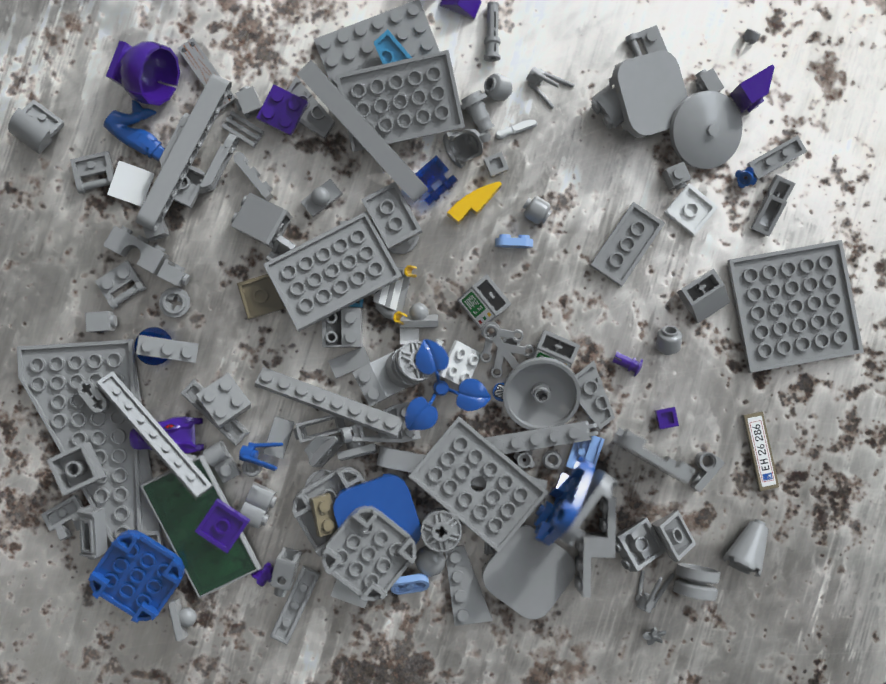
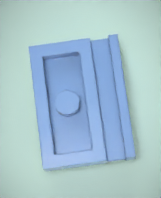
(588, 450)

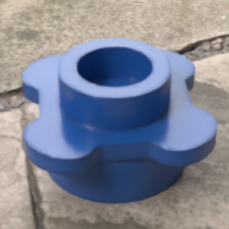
(742, 183)

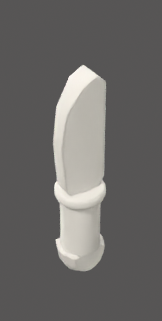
(524, 125)

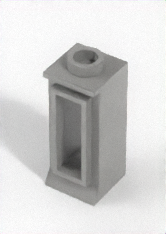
(301, 433)
(92, 532)

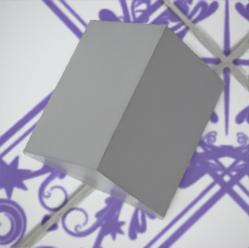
(674, 535)

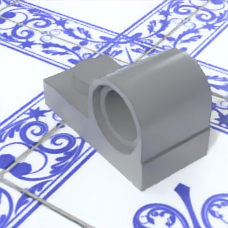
(221, 459)
(701, 479)

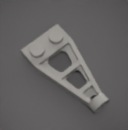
(404, 436)

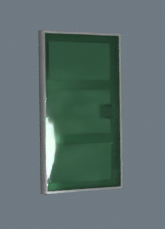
(181, 515)

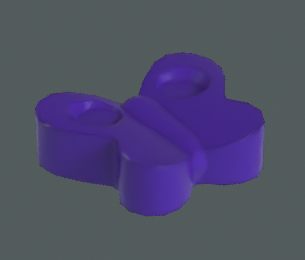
(264, 575)

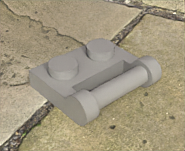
(650, 38)
(90, 166)
(116, 280)

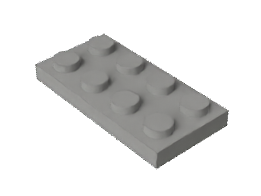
(627, 244)

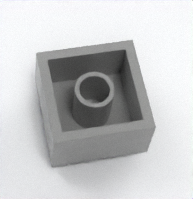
(223, 401)
(76, 468)

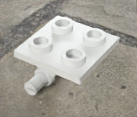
(462, 362)

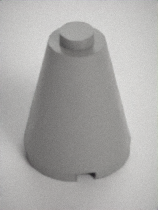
(749, 549)

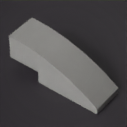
(773, 205)

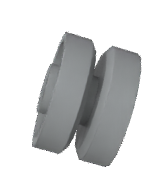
(696, 581)

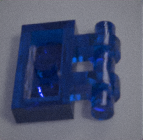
(430, 174)

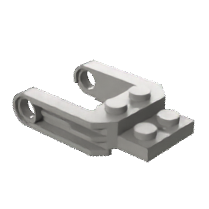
(196, 180)

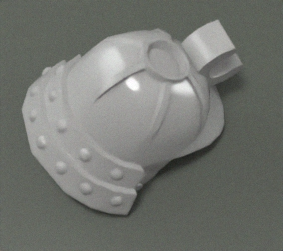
(464, 145)

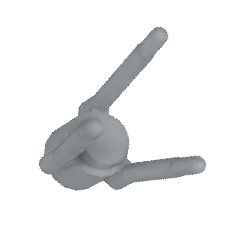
(538, 76)
(647, 601)

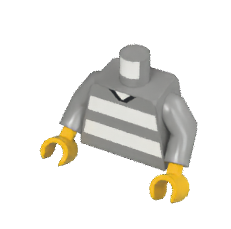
(392, 298)

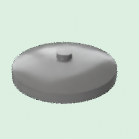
(706, 129)
(541, 393)

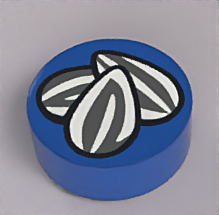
(498, 392)

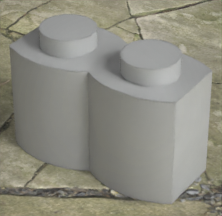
(257, 505)

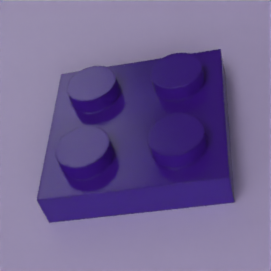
(282, 110)
(222, 525)

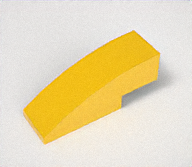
(473, 202)

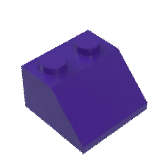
(751, 92)

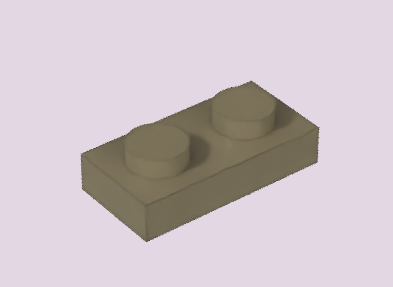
(323, 515)

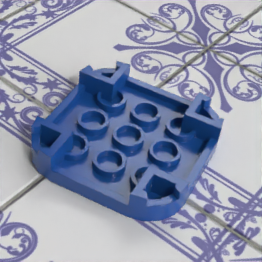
(385, 493)
(569, 498)
(137, 575)

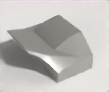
(322, 449)

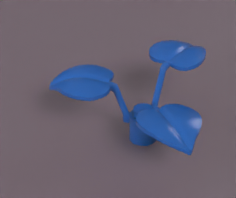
(471, 393)

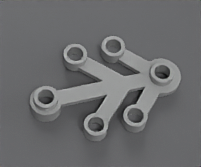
(503, 349)

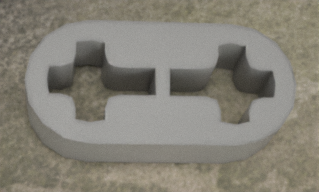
(89, 399)

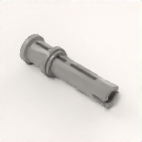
(492, 40)

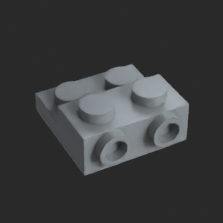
(638, 545)

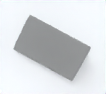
(280, 432)

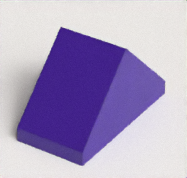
(464, 7)

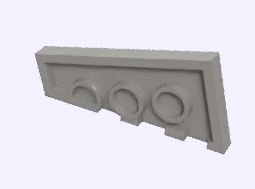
(466, 595)

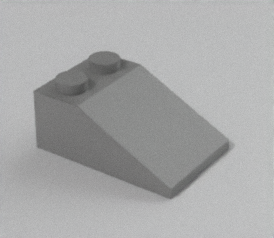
(375, 381)

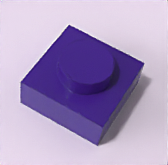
(666, 418)

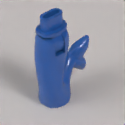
(135, 138)

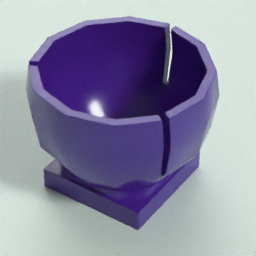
(142, 67)

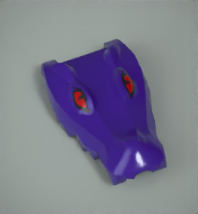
(179, 429)

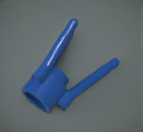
(250, 454)

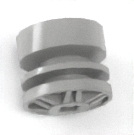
(401, 366)
(433, 521)

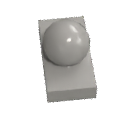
(321, 197)
(419, 318)
(356, 449)
(181, 618)

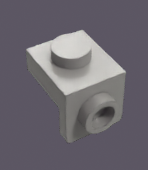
(280, 247)

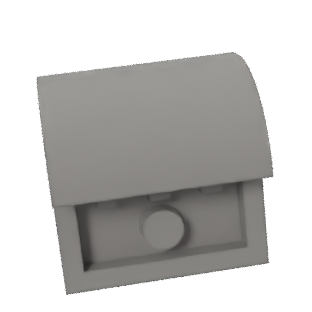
(35, 126)

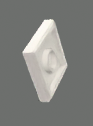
(691, 210)

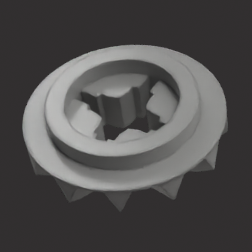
(171, 294)

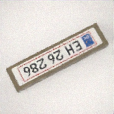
(760, 451)

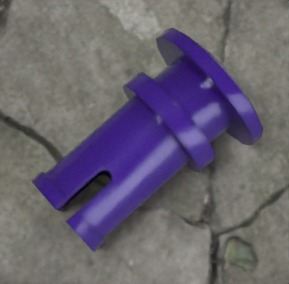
(628, 363)

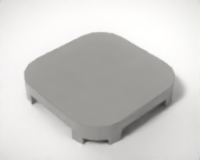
(648, 92)
(634, 444)
(331, 484)
(600, 485)
(368, 553)
(528, 573)

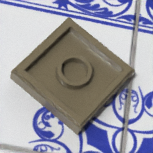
(259, 296)

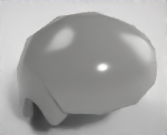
(429, 561)

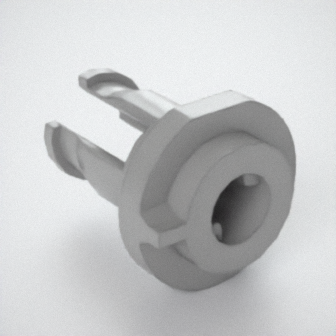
(476, 108)

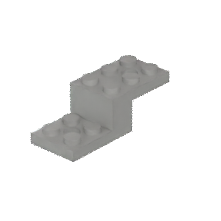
(596, 545)

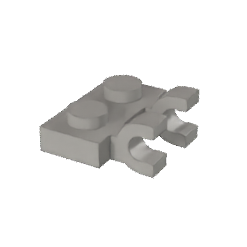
(61, 514)

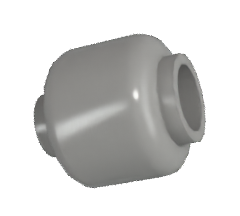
(498, 87)
(537, 210)
(669, 340)

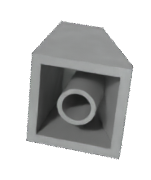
(261, 220)

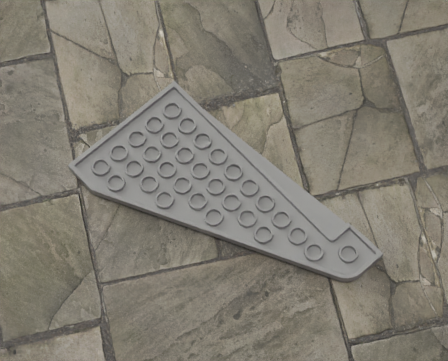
(51, 381)

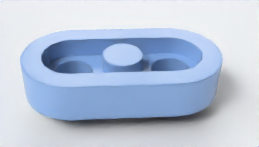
(506, 241)
(410, 584)

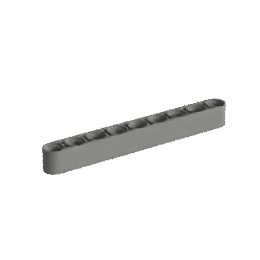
(362, 131)
(183, 152)
(407, 462)

